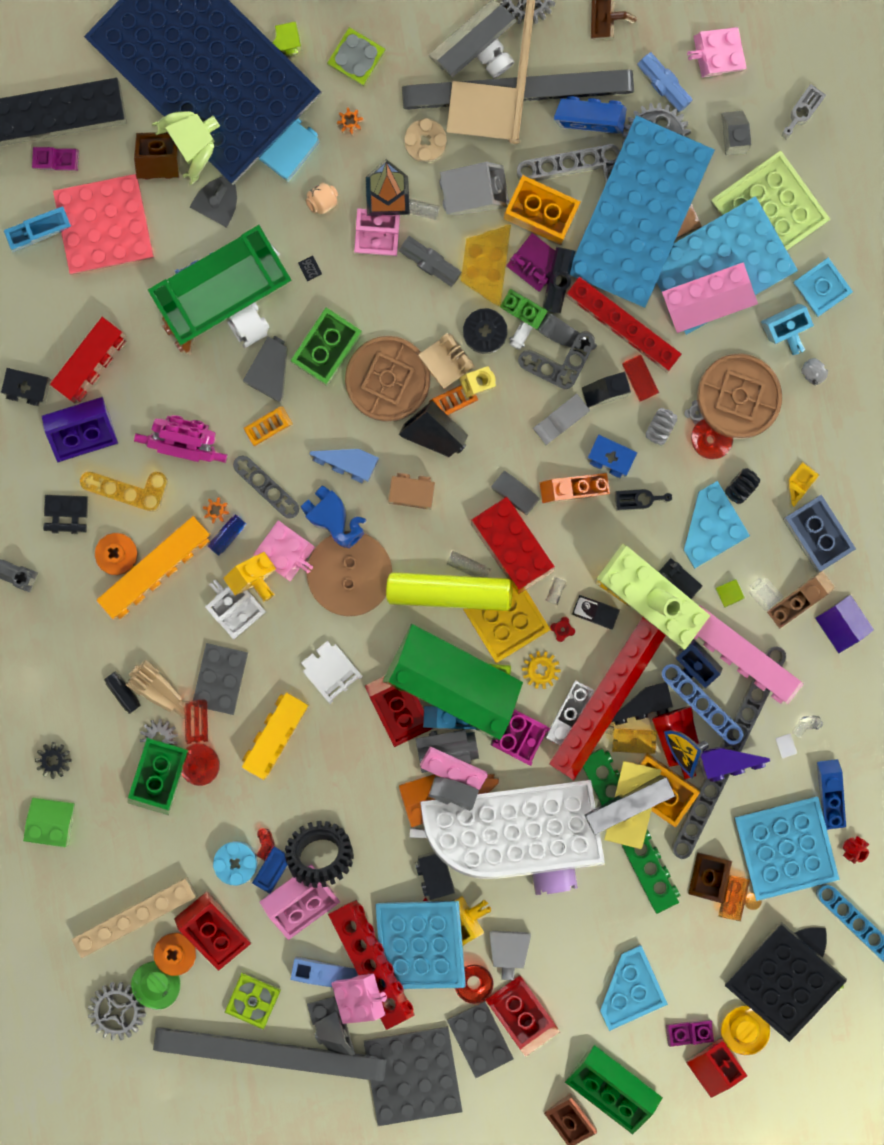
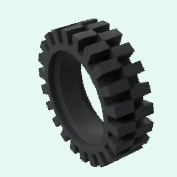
(321, 875)

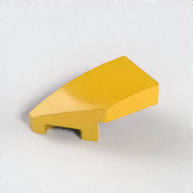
(801, 481)

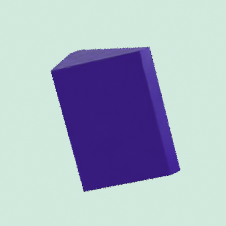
(844, 624)

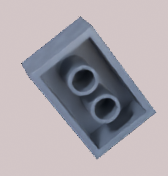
(819, 533)

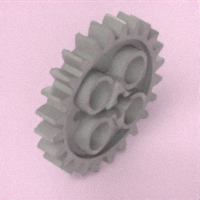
(656, 114)

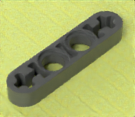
(266, 487)

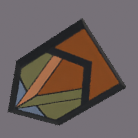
(387, 191)

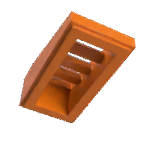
(456, 406)

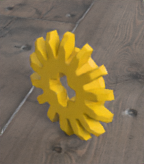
(549, 673)

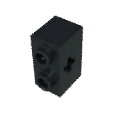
(12, 386)

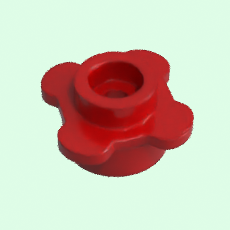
(556, 628)

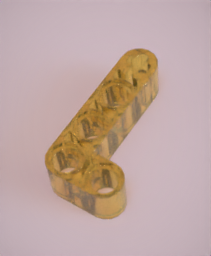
(122, 488)

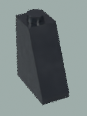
(606, 390)
(435, 431)

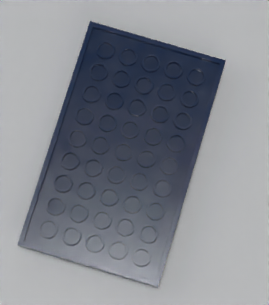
(211, 64)

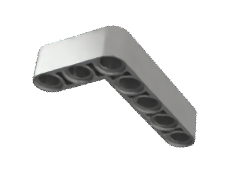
(576, 157)

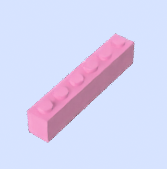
(749, 660)

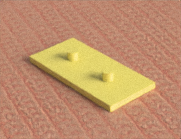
(632, 830)

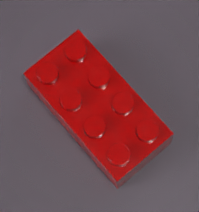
(89, 360)
(512, 545)

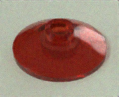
(720, 446)

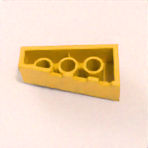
(275, 735)

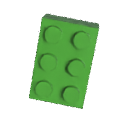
(326, 346)

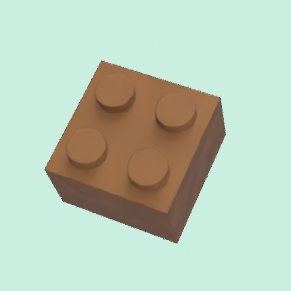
(411, 491)

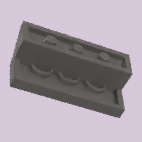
(472, 38)

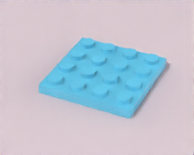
(786, 848)
(422, 943)

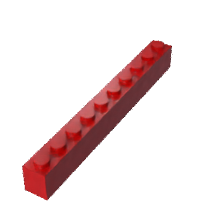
(607, 699)

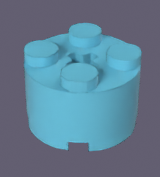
(236, 875)

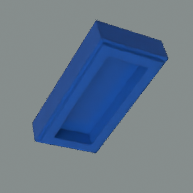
(271, 870)

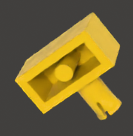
(252, 575)
(468, 916)

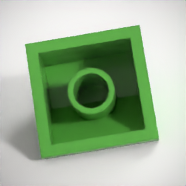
(49, 822)

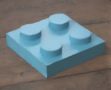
(823, 287)

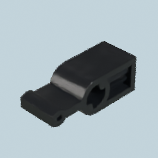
(637, 505)

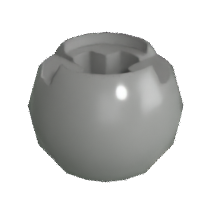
(814, 371)

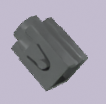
(455, 743)

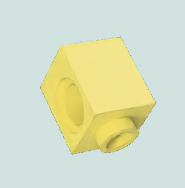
(470, 384)

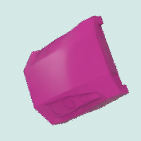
(524, 737)

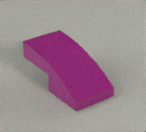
(55, 159)

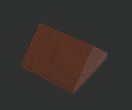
(570, 1121)

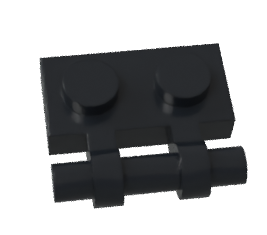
(65, 506)

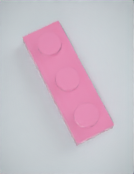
(452, 768)

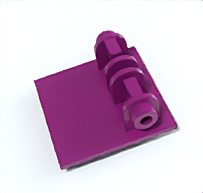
(533, 262)

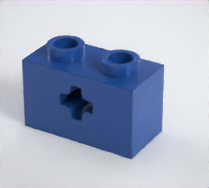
(623, 455)

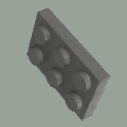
(220, 678)
(480, 1039)

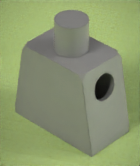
(509, 951)

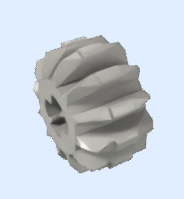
(661, 426)

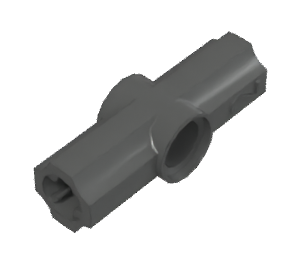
(430, 261)

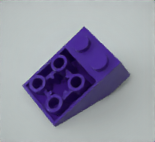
(721, 761)

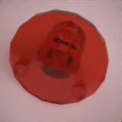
(200, 765)

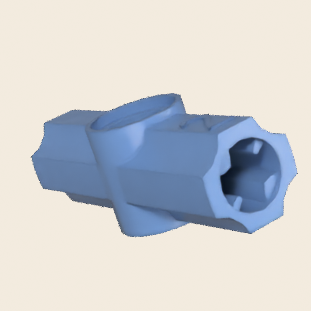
(664, 82)

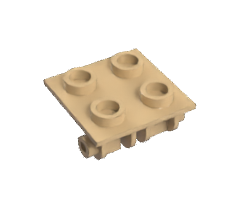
(446, 360)

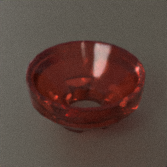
(483, 991)

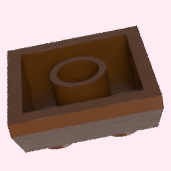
(156, 156)

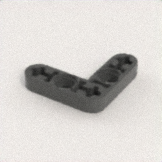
(558, 370)

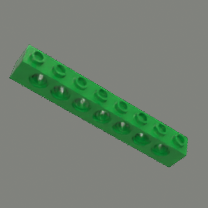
(659, 901)

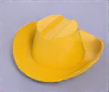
(745, 1031)

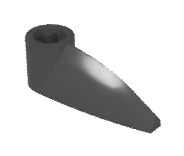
(560, 332)

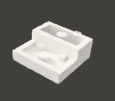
(233, 611)

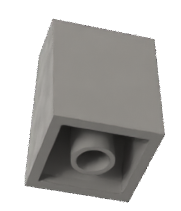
(474, 189)

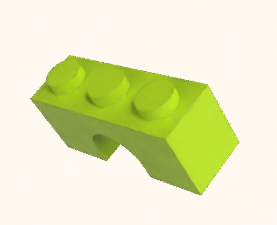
(287, 39)

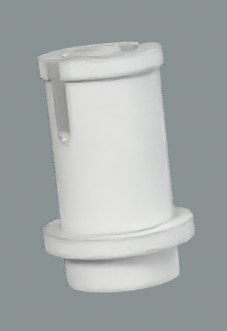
(520, 335)

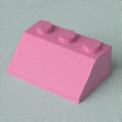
(297, 906)

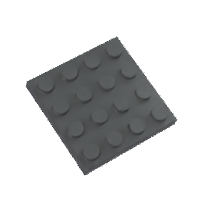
(418, 1076)

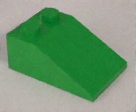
(157, 776)

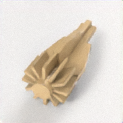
(155, 688)

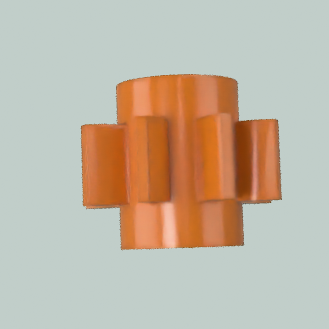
(349, 115)
(222, 511)

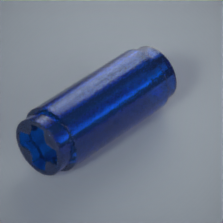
(227, 535)

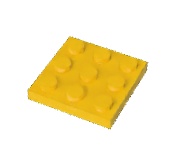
(508, 630)

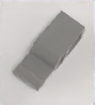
(802, 105)
(561, 419)

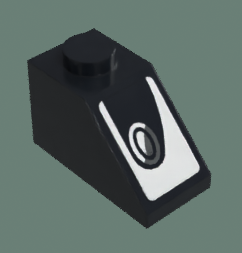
(596, 612)

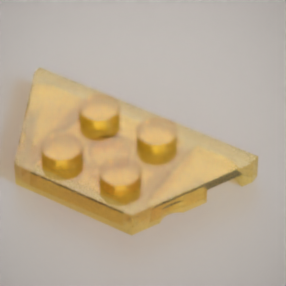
(486, 263)

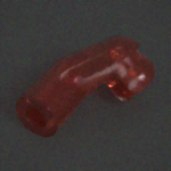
(267, 843)

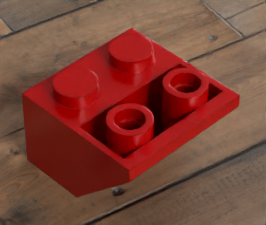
(716, 1068)

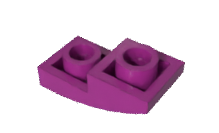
(689, 1033)

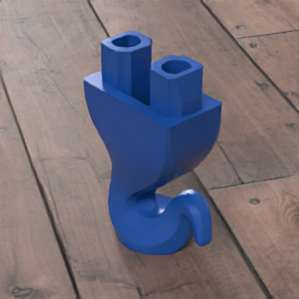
(331, 515)

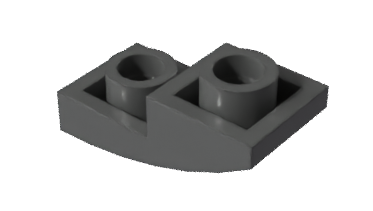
(517, 493)
(452, 791)

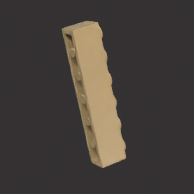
(134, 917)

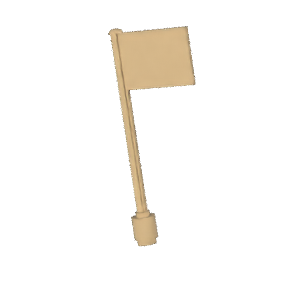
(488, 108)

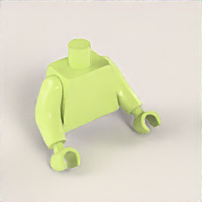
(191, 138)

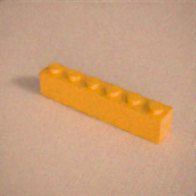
(153, 568)

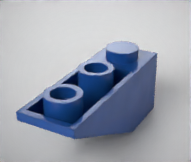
(832, 793)

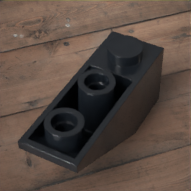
(648, 700)

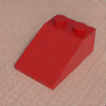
(398, 711)
(211, 931)
(522, 1016)

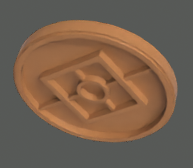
(387, 379)
(739, 396)
(349, 578)

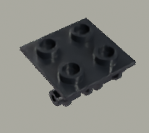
(680, 578)

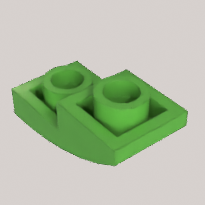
(523, 308)

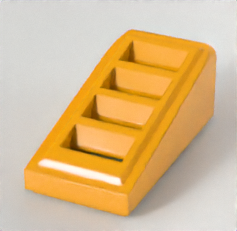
(284, 418)

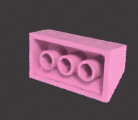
(710, 297)

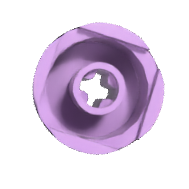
(554, 881)

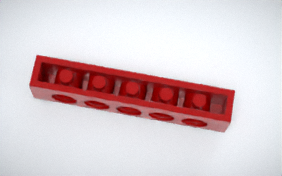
(623, 324)
(361, 960)

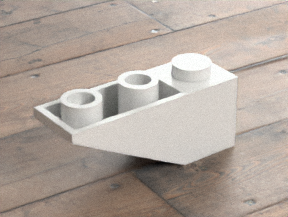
(569, 712)

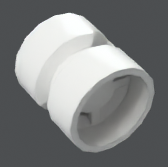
(496, 59)

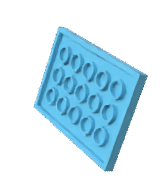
(729, 240)

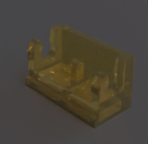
(634, 741)

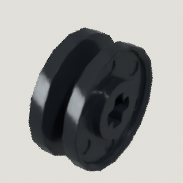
(477, 321)

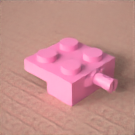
(718, 52)
(376, 234)
(286, 550)
(359, 999)

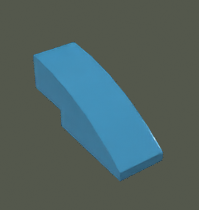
(37, 229)

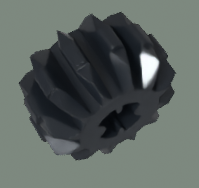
(742, 486)
(51, 753)

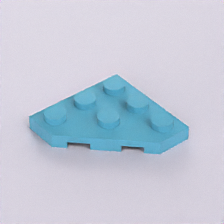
(712, 526)
(632, 990)

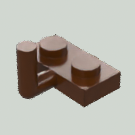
(603, 19)

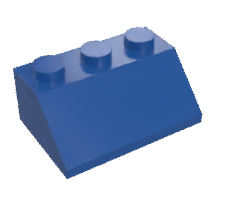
(591, 115)

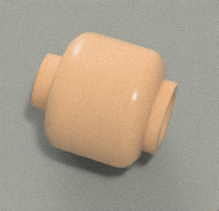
(322, 198)

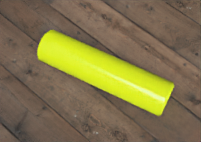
(449, 591)

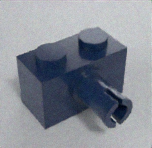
(698, 664)

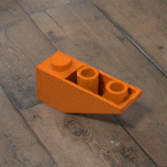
(574, 488)

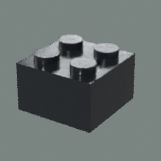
(436, 876)

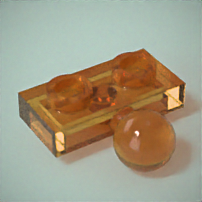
(736, 898)

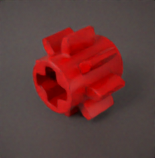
(856, 849)

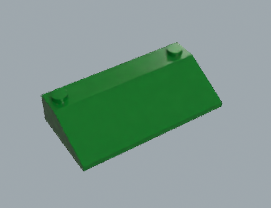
(219, 285)
(454, 682)

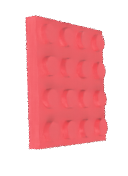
(105, 224)

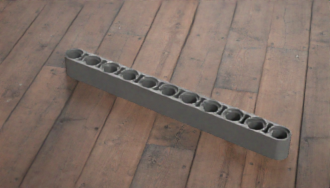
(536, 88)
(709, 802)
(269, 1054)

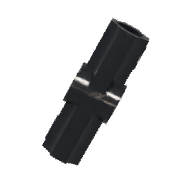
(561, 266)

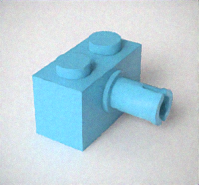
(787, 326)

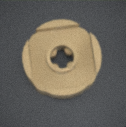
(413, 139)

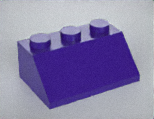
(79, 429)

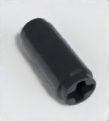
(122, 692)

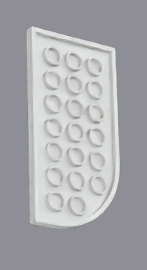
(516, 831)

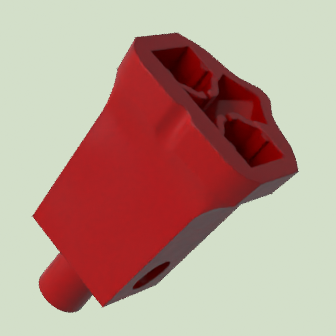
(677, 720)

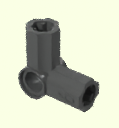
(19, 576)

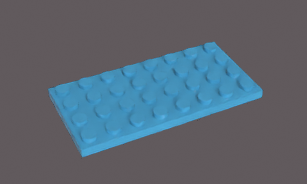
(640, 211)

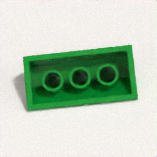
(613, 1090)

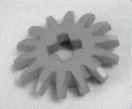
(163, 729)

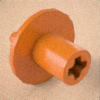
(116, 554)
(174, 954)

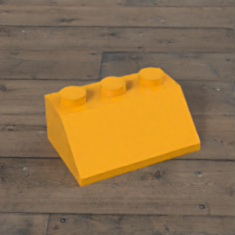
(541, 210)
(685, 793)

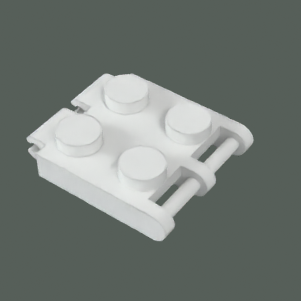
(330, 670)

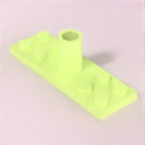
(653, 596)

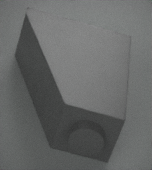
(736, 133)
(269, 369)

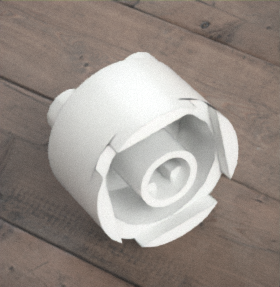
(248, 325)

